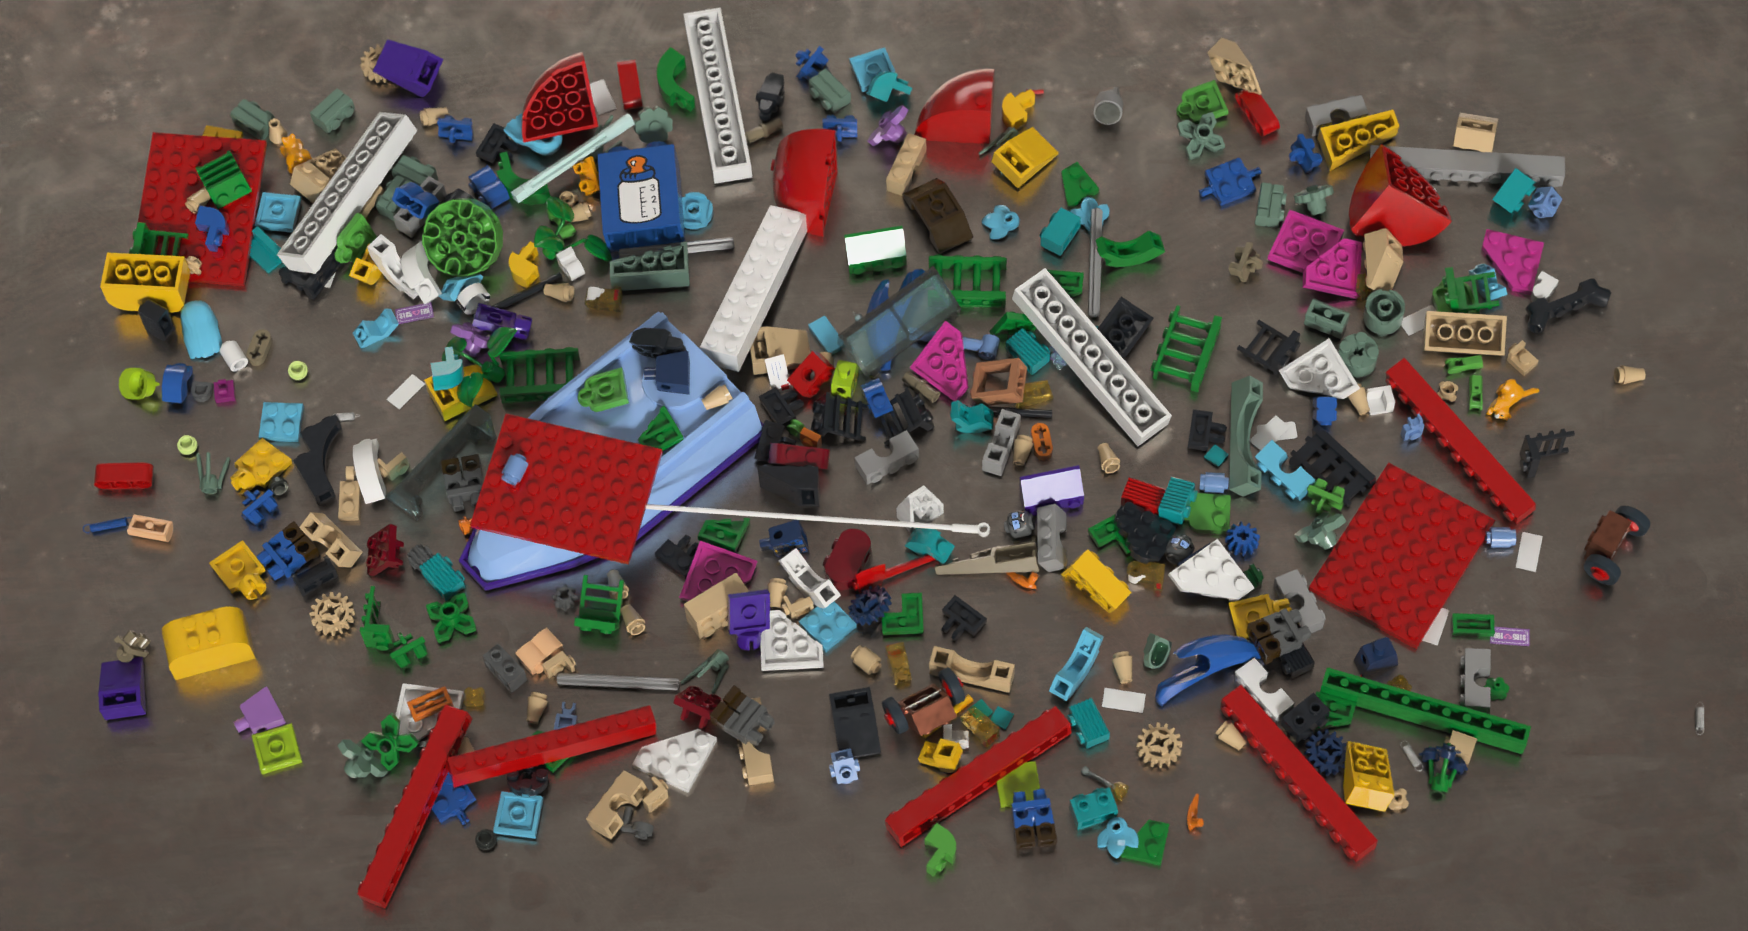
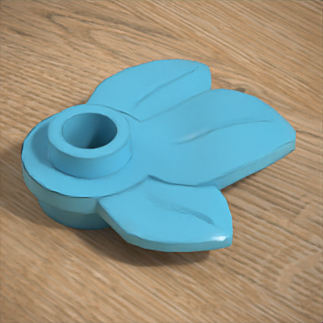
(1085, 211)
(999, 223)
(1117, 839)

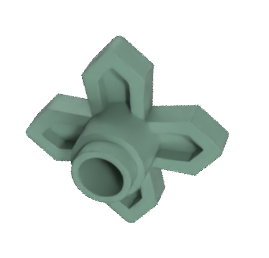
(1193, 132)
(1322, 530)
(360, 760)

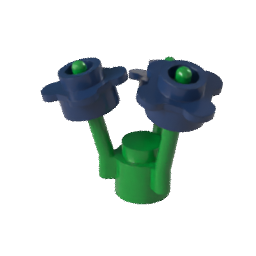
(1455, 764)

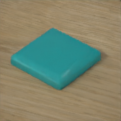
(1216, 455)
(983, 707)
(1002, 717)

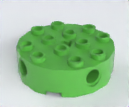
(444, 233)

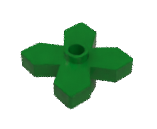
(451, 616)
(398, 742)

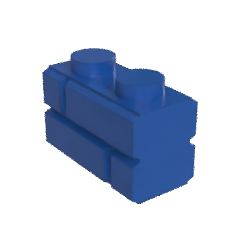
(1324, 410)

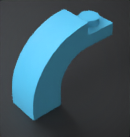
(1079, 664)

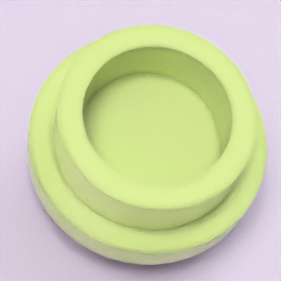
(297, 370)
(187, 445)

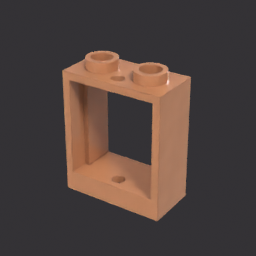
(1016, 382)

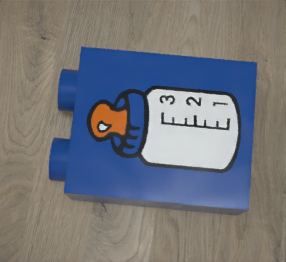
(641, 196)

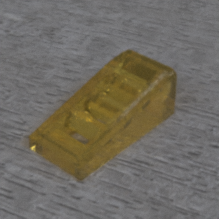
(1035, 399)

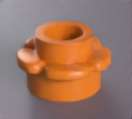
(464, 525)

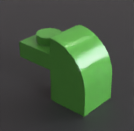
(943, 845)

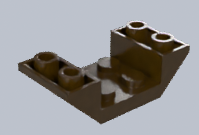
(940, 214)

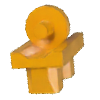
(588, 175)

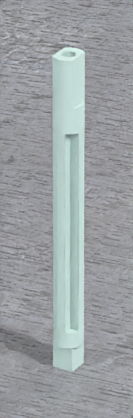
(572, 158)

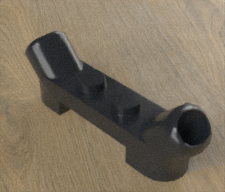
(1587, 292)

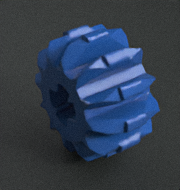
(1249, 541)

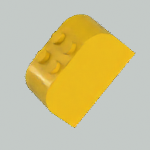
(137, 277)
(207, 641)

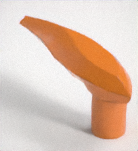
(1023, 581)
(1192, 820)

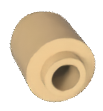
(866, 659)

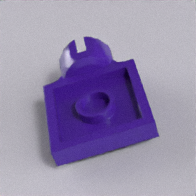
(492, 318)
(749, 617)

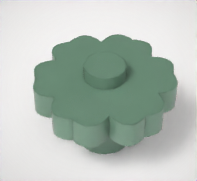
(653, 124)
(1314, 197)

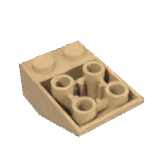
(1233, 66)
(1475, 132)
(314, 175)
(1382, 259)
(779, 341)

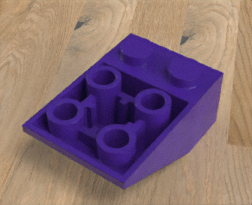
(408, 67)
(122, 689)

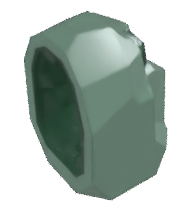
(1156, 651)

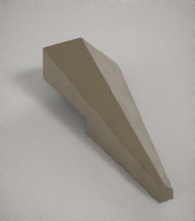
(1003, 559)

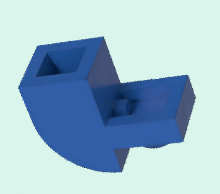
(214, 223)
(175, 382)
(876, 397)

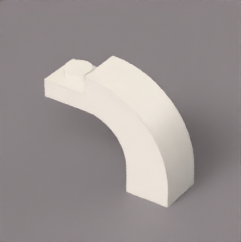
(389, 263)
(417, 273)
(368, 470)
(807, 581)

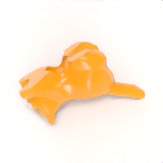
(294, 152)
(1508, 394)

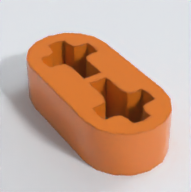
(1046, 441)

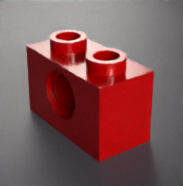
(801, 377)

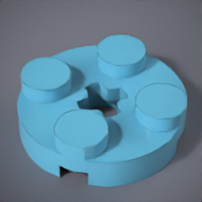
(704, 209)

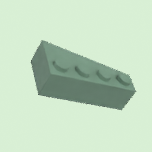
(653, 269)

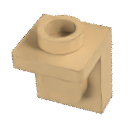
(1521, 359)
(799, 609)
(558, 663)
(655, 797)

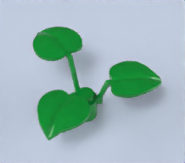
(552, 244)
(491, 370)

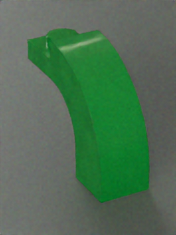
(668, 69)
(512, 181)
(1130, 252)

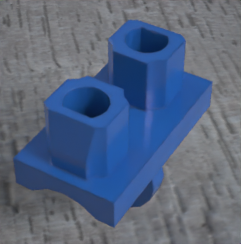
(817, 58)
(844, 127)
(455, 129)
(1303, 153)
(251, 512)

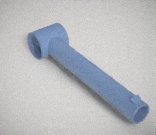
(987, 346)

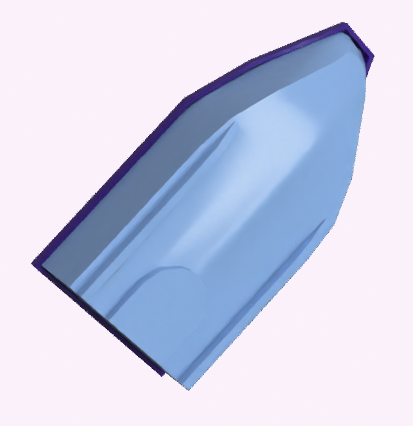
(709, 446)

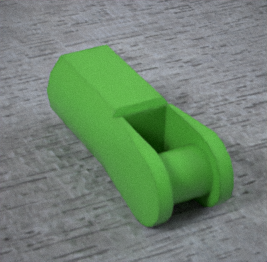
(1466, 364)
(1475, 391)

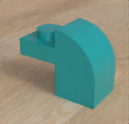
(884, 82)
(447, 373)
(972, 419)
(930, 542)

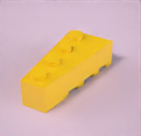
(1354, 137)

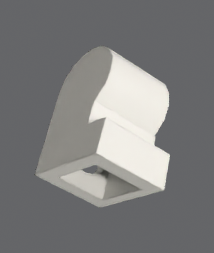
(570, 264)
(1544, 287)

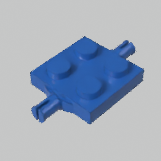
(1230, 181)
(452, 801)

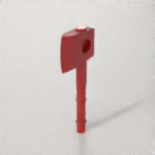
(875, 575)

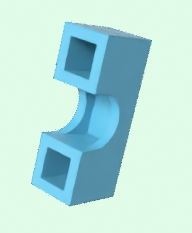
(1271, 460)

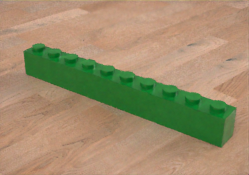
(1426, 710)

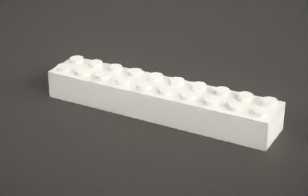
(717, 96)
(347, 192)
(754, 287)
(1091, 357)

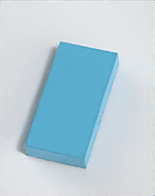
(825, 334)

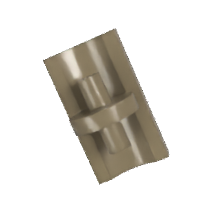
(1248, 262)
(132, 645)

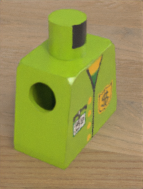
(845, 377)

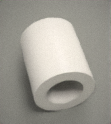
(233, 355)

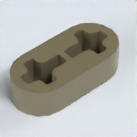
(255, 347)

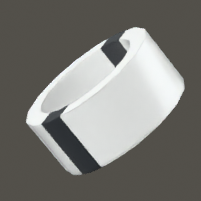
(480, 296)

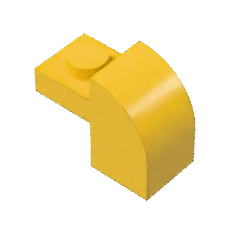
(1014, 108)
(521, 266)
(365, 269)
(942, 755)

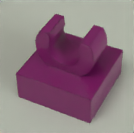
(224, 391)

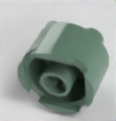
(1384, 312)
(1359, 354)

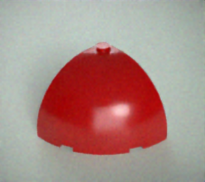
(559, 101)
(960, 109)
(806, 175)
(1396, 199)

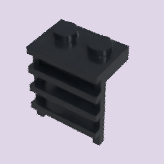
(1280, 355)
(913, 410)
(827, 412)
(1530, 449)

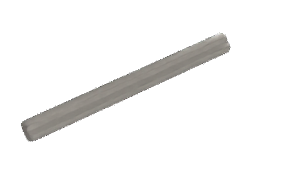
(693, 246)
(1095, 264)
(618, 681)

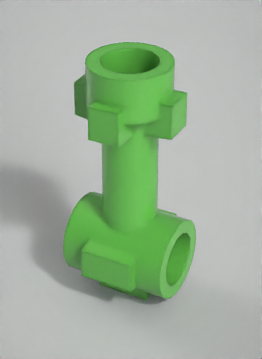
(566, 231)

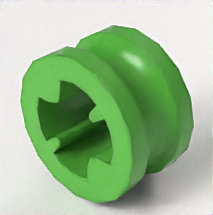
(795, 428)

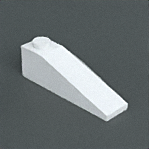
(919, 507)

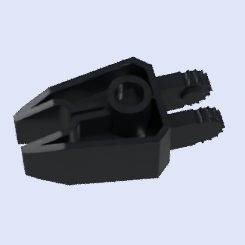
(770, 95)
(655, 342)

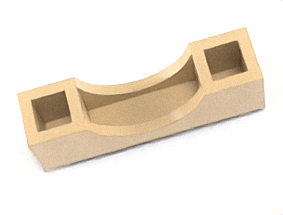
(992, 675)
(758, 764)

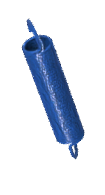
(107, 524)

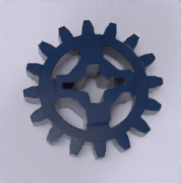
(869, 605)
(1326, 753)

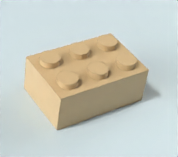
(710, 608)

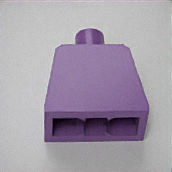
(260, 713)

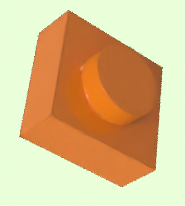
(810, 438)

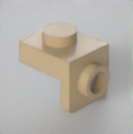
(395, 467)

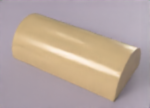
(1464, 333)

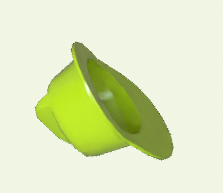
(137, 383)

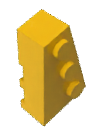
(1097, 580)

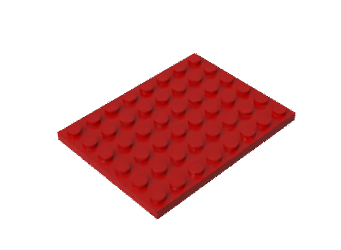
(173, 179)
(576, 492)
(1402, 555)

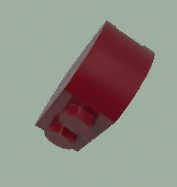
(798, 455)
(847, 558)

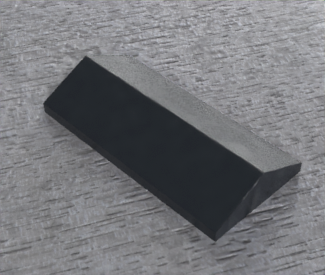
(1124, 326)

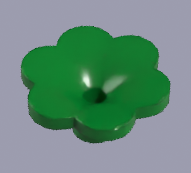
(1498, 688)

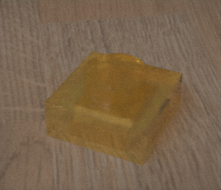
(1362, 288)

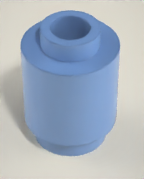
(514, 469)
(1213, 482)
(1500, 537)

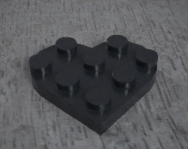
(1144, 532)

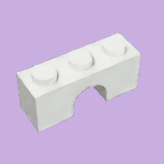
(1251, 677)

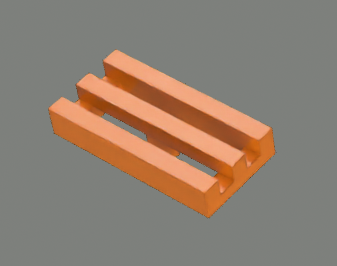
(424, 714)

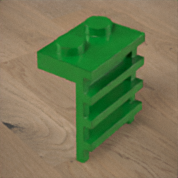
(223, 180)
(146, 240)
(1456, 292)
(599, 618)
(375, 634)

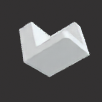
(1380, 400)
(957, 736)

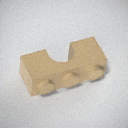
(909, 156)
(340, 547)
(624, 790)

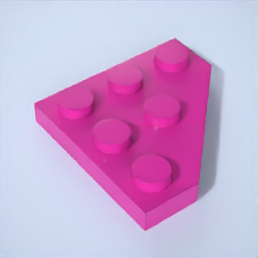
(1514, 258)
(1336, 270)
(944, 362)
(712, 566)

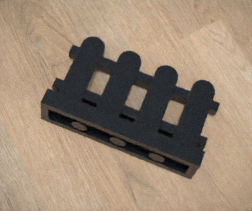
(312, 282)
(1327, 458)

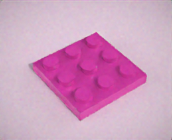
(1303, 241)

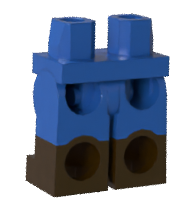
(288, 551)
(1030, 813)

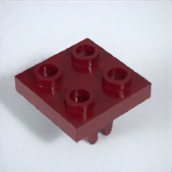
(382, 550)
(698, 702)

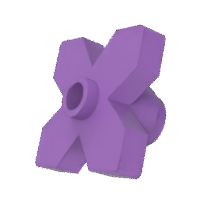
(889, 127)
(475, 338)

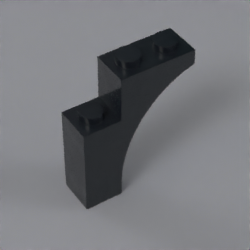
(312, 464)

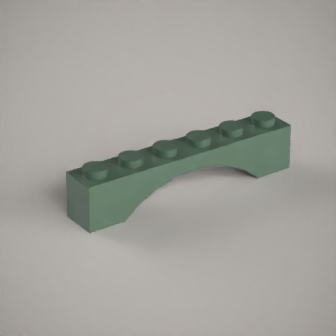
(1245, 401)

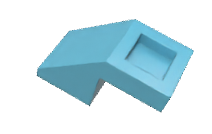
(455, 285)
(1496, 290)
(374, 331)

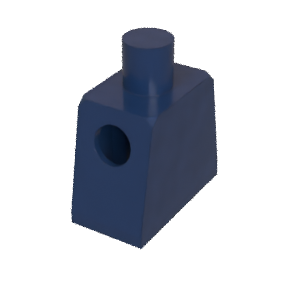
(671, 373)
(1378, 656)

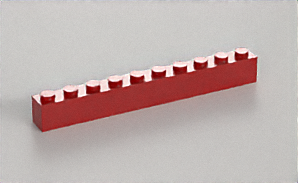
(1460, 441)
(551, 746)
(1298, 773)
(977, 776)
(414, 806)

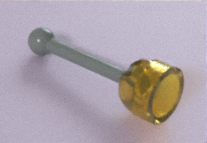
(1118, 789)

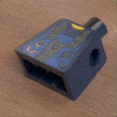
(785, 538)

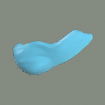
(545, 146)
(200, 329)

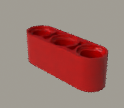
(629, 84)
(1257, 112)
(123, 475)

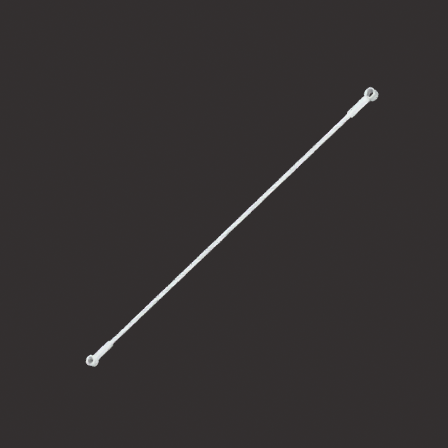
(955, 527)

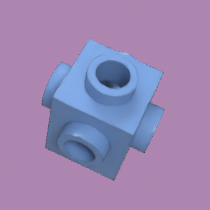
(1545, 202)
(844, 766)

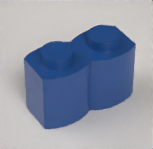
(488, 187)
(413, 198)

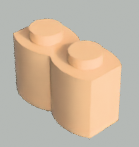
(538, 651)

